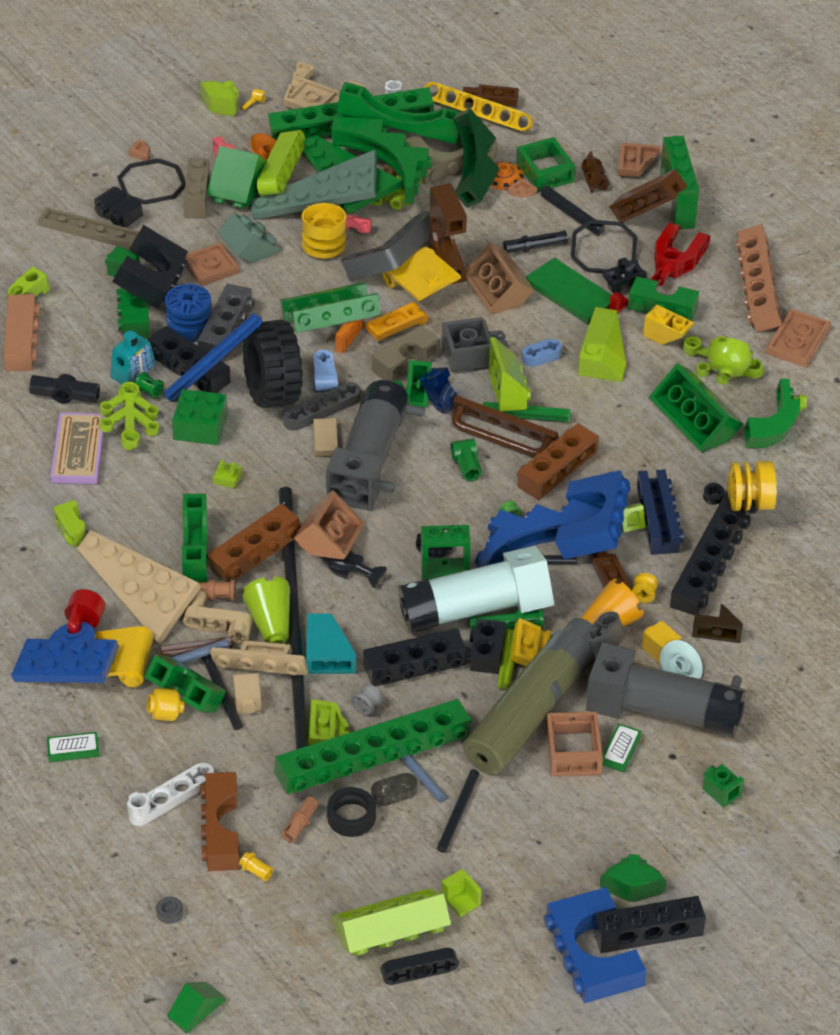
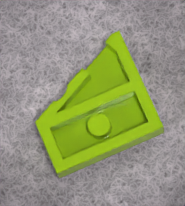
(325, 721)

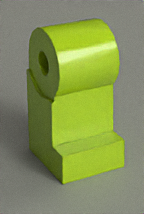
(30, 284)
(69, 522)

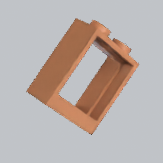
(574, 762)

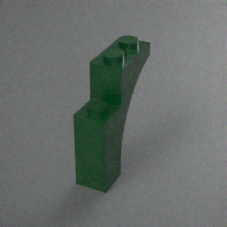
(478, 167)

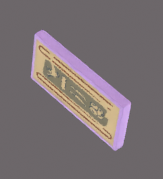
(77, 449)

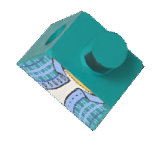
(131, 358)

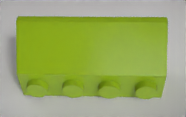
(392, 920)

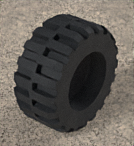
(273, 364)

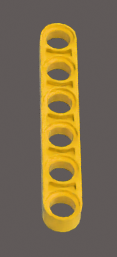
(477, 108)

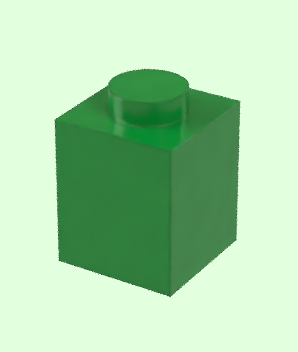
(116, 258)

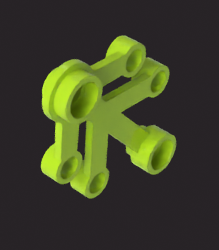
(692, 347)
(130, 394)

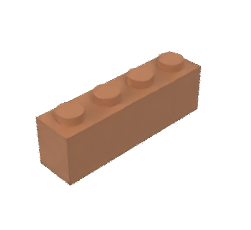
(20, 332)

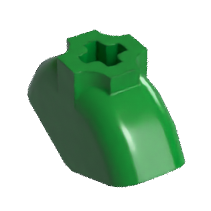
(633, 879)

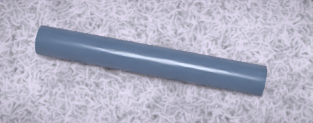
(200, 652)
(424, 778)

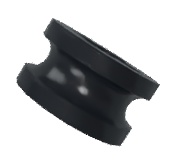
(712, 488)

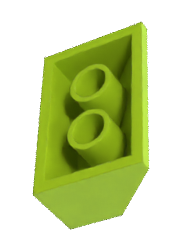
(507, 378)

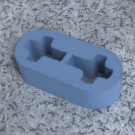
(541, 352)

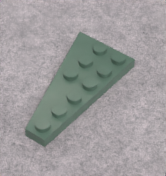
(337, 185)

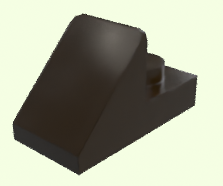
(721, 628)

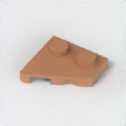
(636, 158)

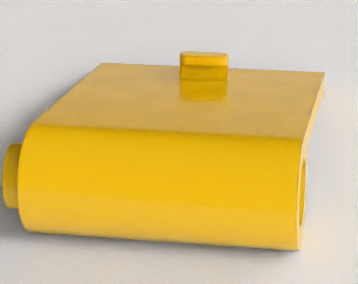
(422, 274)
(132, 654)

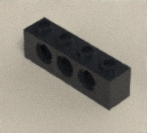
(182, 354)
(415, 657)
(649, 924)

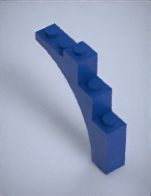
(539, 526)

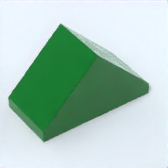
(415, 389)
(194, 1005)

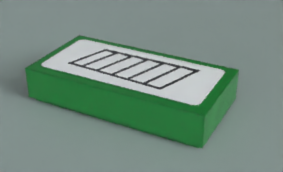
(72, 746)
(621, 747)

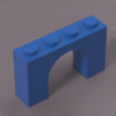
(602, 530)
(592, 975)

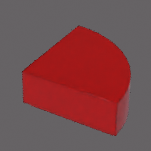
(618, 302)

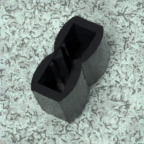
(118, 207)

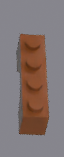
(222, 844)

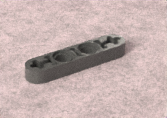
(299, 417)

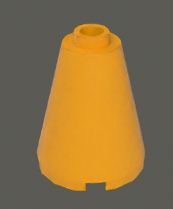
(617, 599)

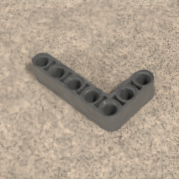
(392, 252)

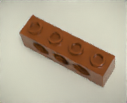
(557, 461)
(254, 544)

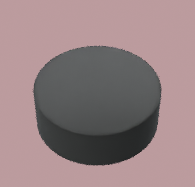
(169, 910)

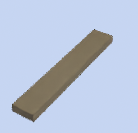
(87, 228)

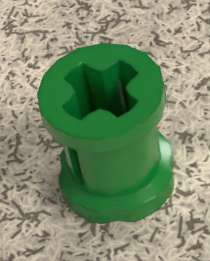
(149, 385)

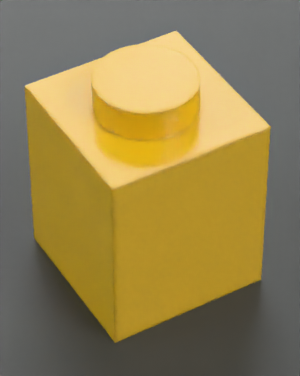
(657, 637)

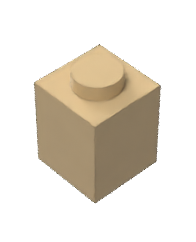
(247, 693)

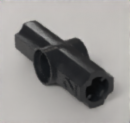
(64, 388)

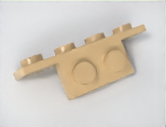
(261, 657)

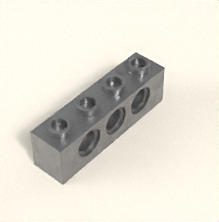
(227, 315)

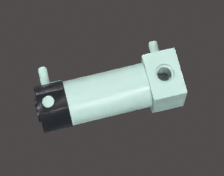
(517, 582)

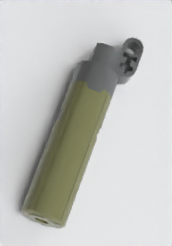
(538, 691)

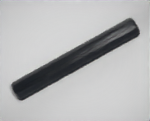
(571, 209)

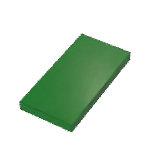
(569, 289)

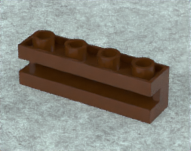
(648, 196)

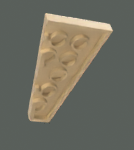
(146, 587)

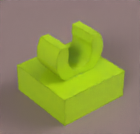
(227, 474)
(633, 518)

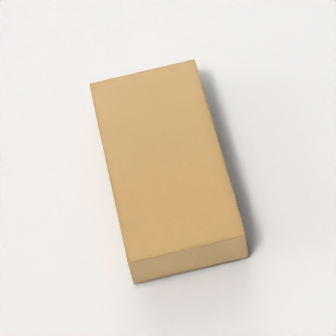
(325, 436)

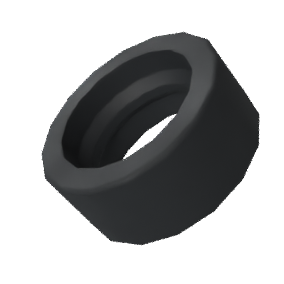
(353, 827)

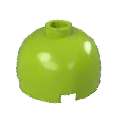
(729, 357)

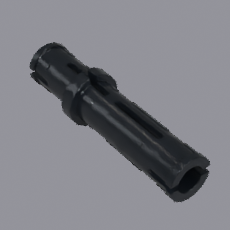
(527, 243)

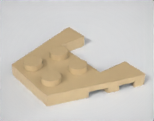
(307, 93)

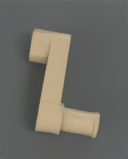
(233, 623)

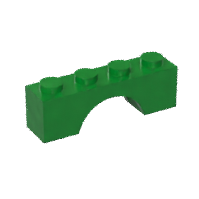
(195, 537)

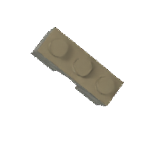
(196, 188)
(391, 360)

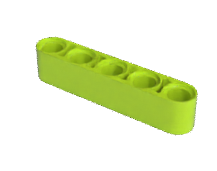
(281, 163)

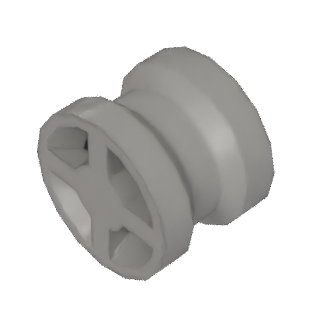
(367, 699)

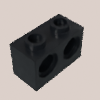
(487, 646)

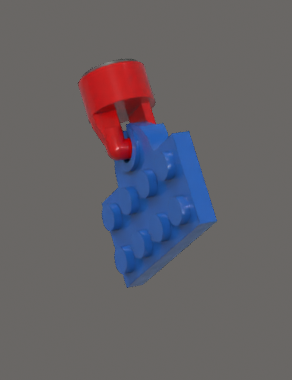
(72, 649)

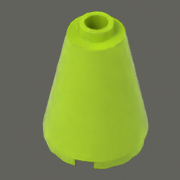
(269, 607)

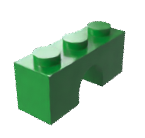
(644, 298)
(134, 314)
(195, 688)

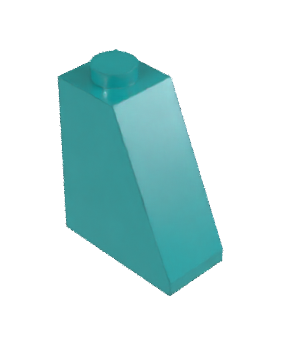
(328, 647)

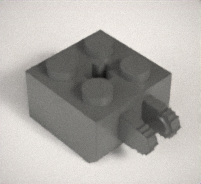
(468, 343)

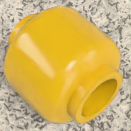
(164, 704)

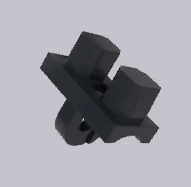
(631, 270)

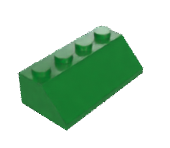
(695, 409)

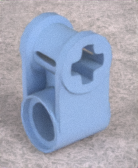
(324, 371)

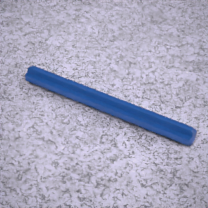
(213, 356)

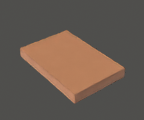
(798, 338)

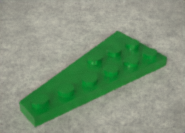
(324, 156)

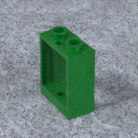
(563, 172)
(436, 537)

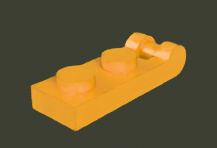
(396, 321)

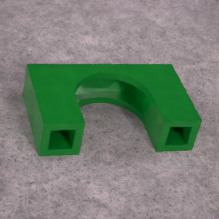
(684, 205)

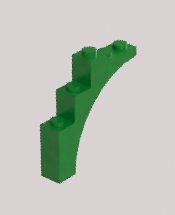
(391, 148)

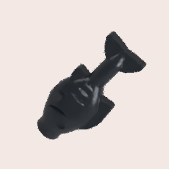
(353, 563)

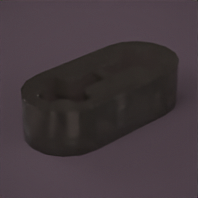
(394, 789)

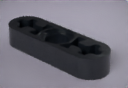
(407, 969)

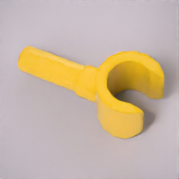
(257, 95)

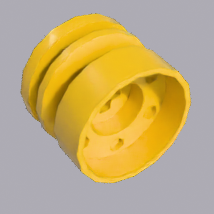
(323, 230)
(747, 486)

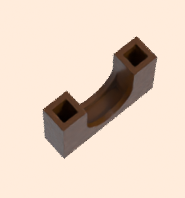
(447, 220)

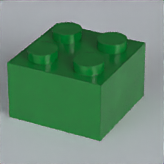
(200, 417)

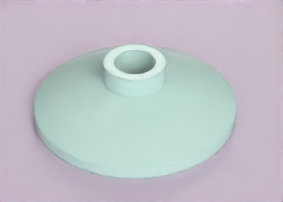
(681, 659)

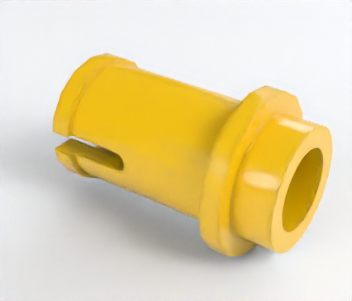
(256, 866)

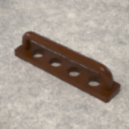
(502, 420)

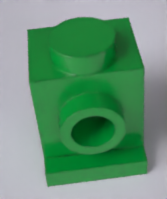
(722, 784)

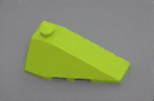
(602, 348)

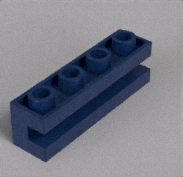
(659, 513)

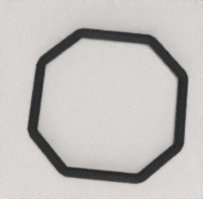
(151, 162)
(600, 222)

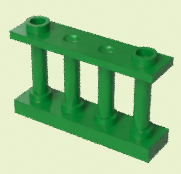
(330, 307)

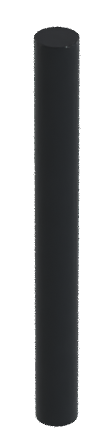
(226, 701)
(458, 811)

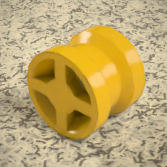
(645, 587)

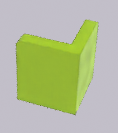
(461, 892)

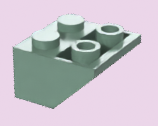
(248, 238)

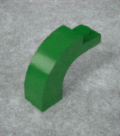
(772, 429)

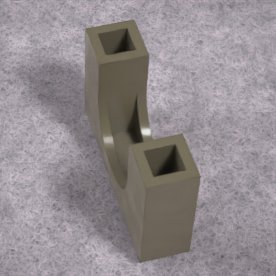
(444, 163)

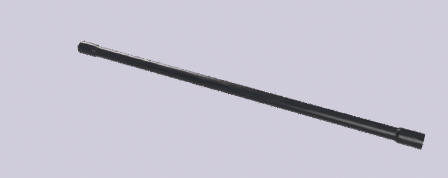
(298, 688)

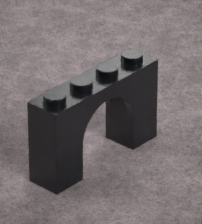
(147, 283)

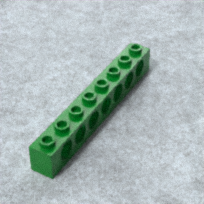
(319, 118)
(372, 746)

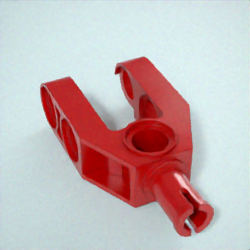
(673, 262)

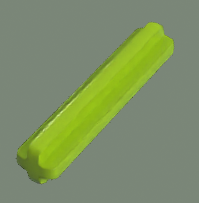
(506, 665)

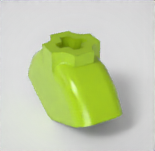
(220, 97)

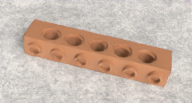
(759, 278)

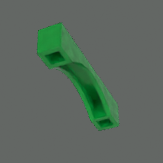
(360, 103)

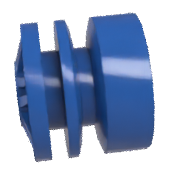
(188, 310)

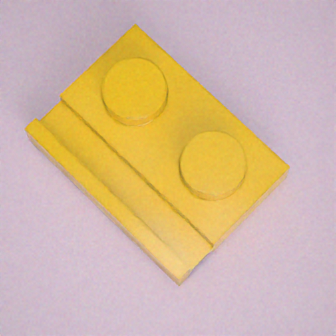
(527, 641)

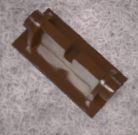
(594, 173)

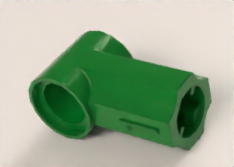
(465, 454)

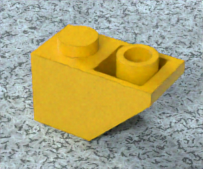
(665, 326)

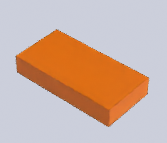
(347, 334)

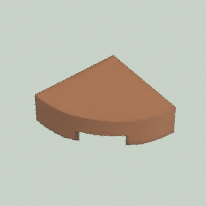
(140, 150)
(522, 189)

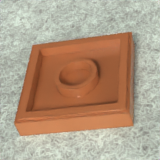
(211, 264)

